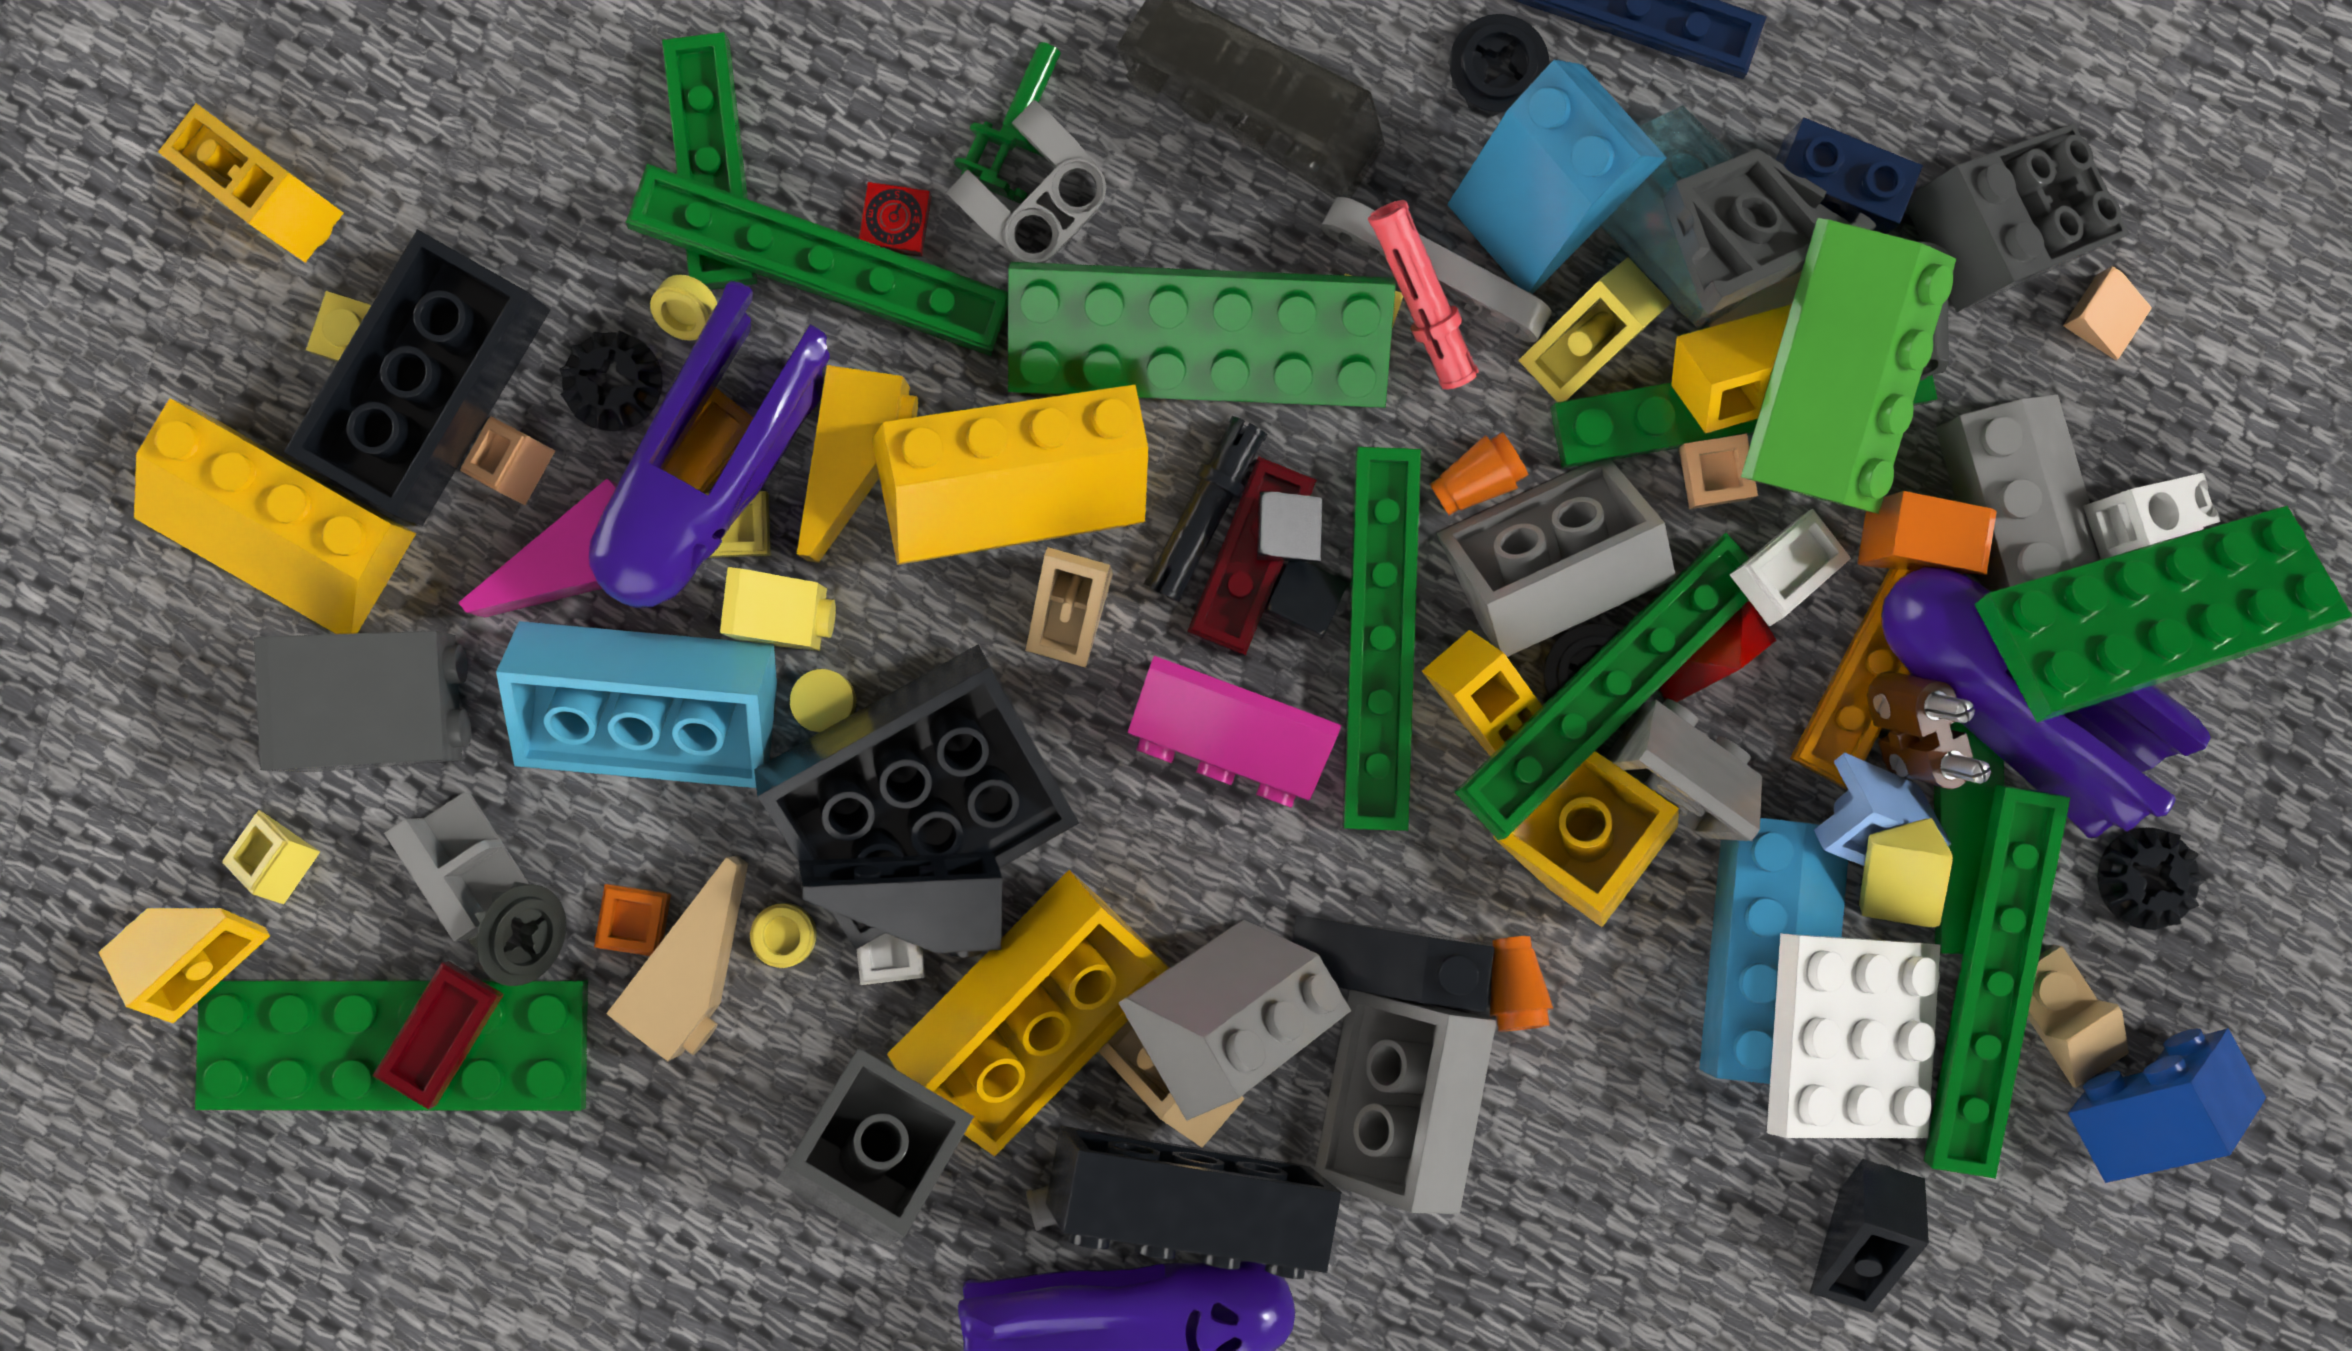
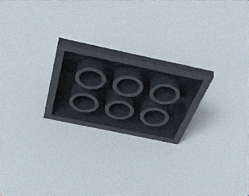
(918, 775)

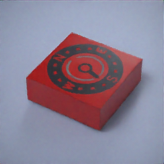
(895, 218)

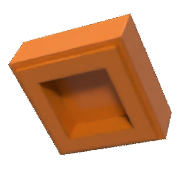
(632, 919)

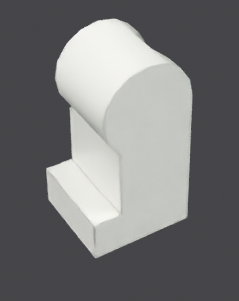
(2150, 514)

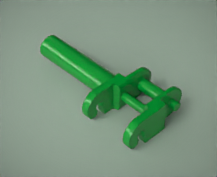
(1009, 137)

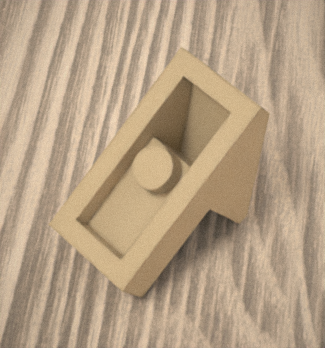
(2072, 1022)

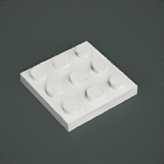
(1853, 1038)

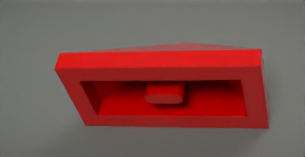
(1722, 654)

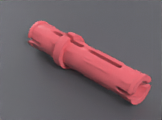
(1434, 319)

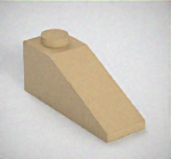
(685, 976)

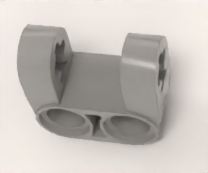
(1045, 201)

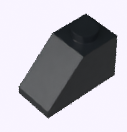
(1872, 1235)

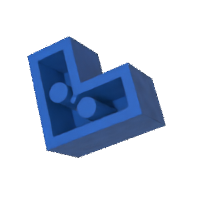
(2174, 1112)

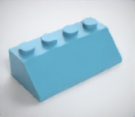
(638, 703)

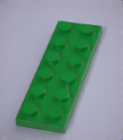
(1200, 333)
(2161, 612)
(323, 1040)

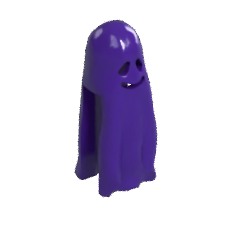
(659, 525)
(2083, 754)
(1130, 1310)

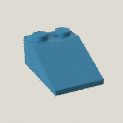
(1552, 173)

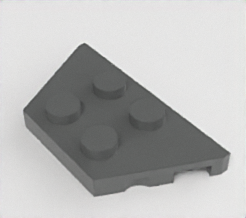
(1745, 226)

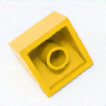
(1594, 836)

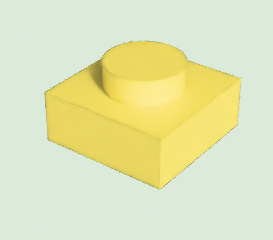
(335, 325)

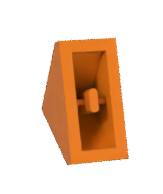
(1927, 532)

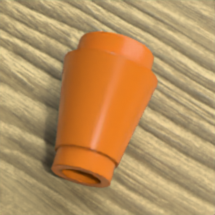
(1480, 474)
(1517, 986)

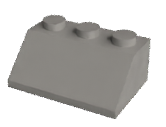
(2027, 471)
(1558, 555)
(1232, 1014)
(1405, 1102)

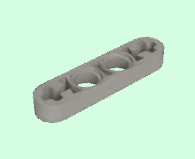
(1483, 291)

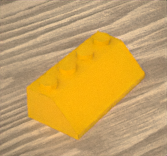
(1013, 473)
(265, 518)
(1029, 1012)

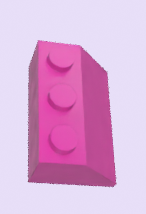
(1231, 732)

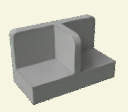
(456, 862)

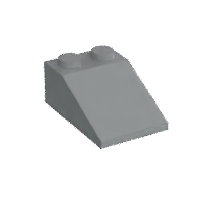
(1701, 777)

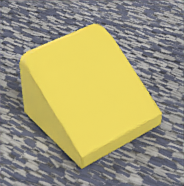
(269, 858)

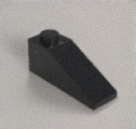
(924, 899)
(1400, 962)

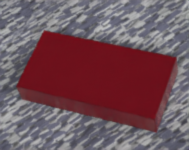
(438, 1034)

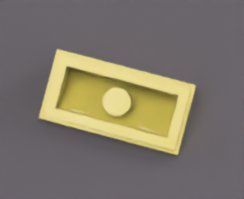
(1906, 874)

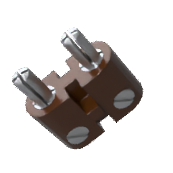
(1920, 734)

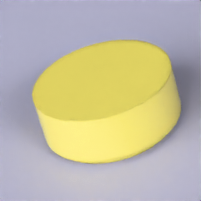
(682, 306)
(822, 699)
(783, 935)

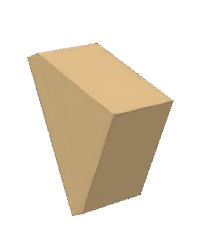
(1068, 606)

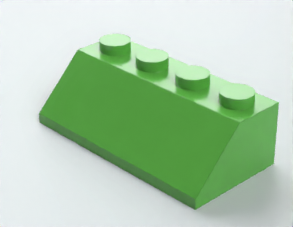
(1849, 365)

